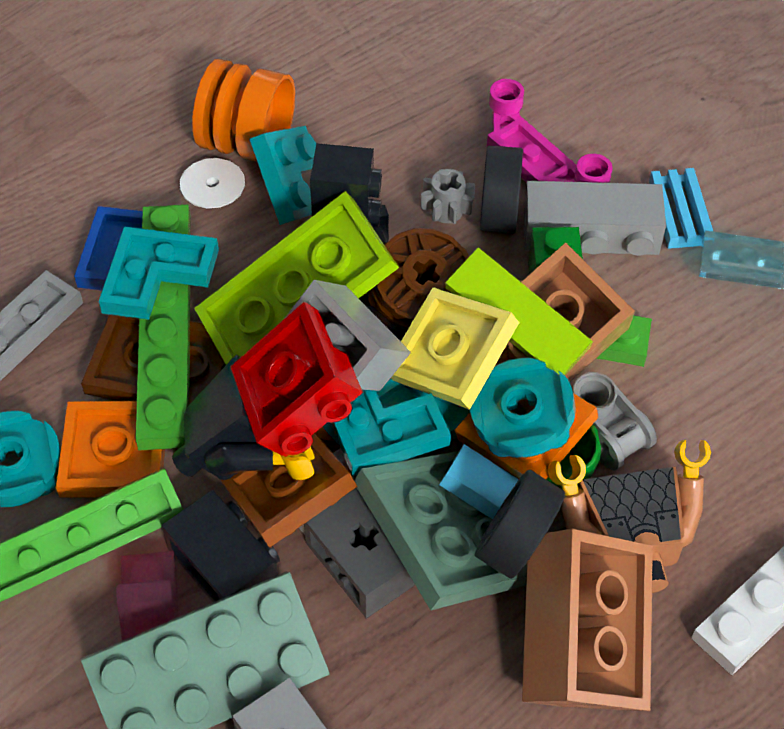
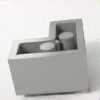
(356, 332)

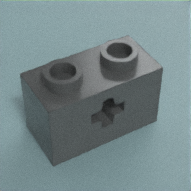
(357, 553)

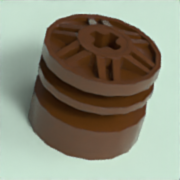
(418, 255)

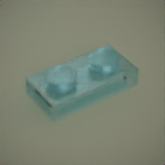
(742, 259)

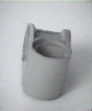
(619, 423)

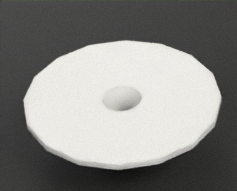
(212, 183)

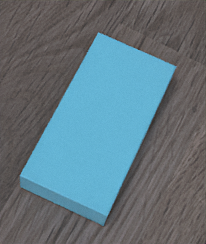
(478, 481)

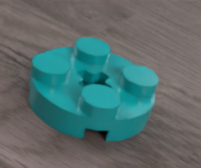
(531, 433)
(40, 453)

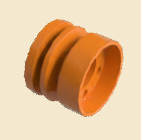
(239, 106)

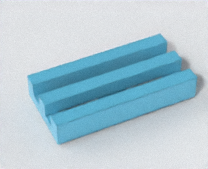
(697, 204)

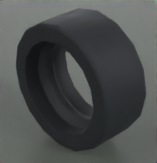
(501, 189)
(520, 524)

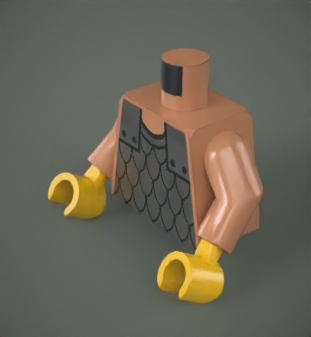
(638, 506)

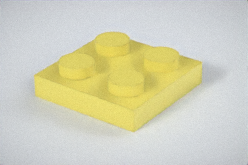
(454, 346)

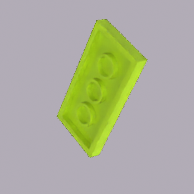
(329, 247)

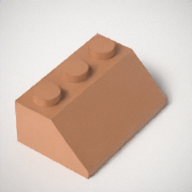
(588, 622)

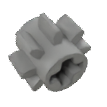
(447, 196)

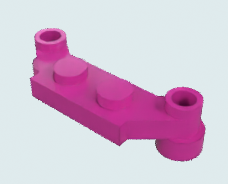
(540, 157)

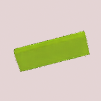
(541, 329)

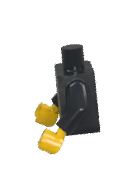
(222, 438)

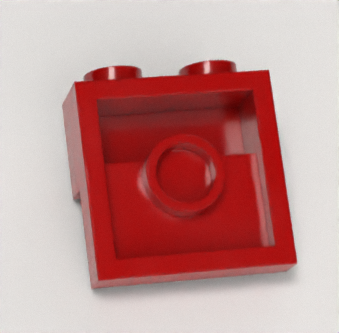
(295, 382)

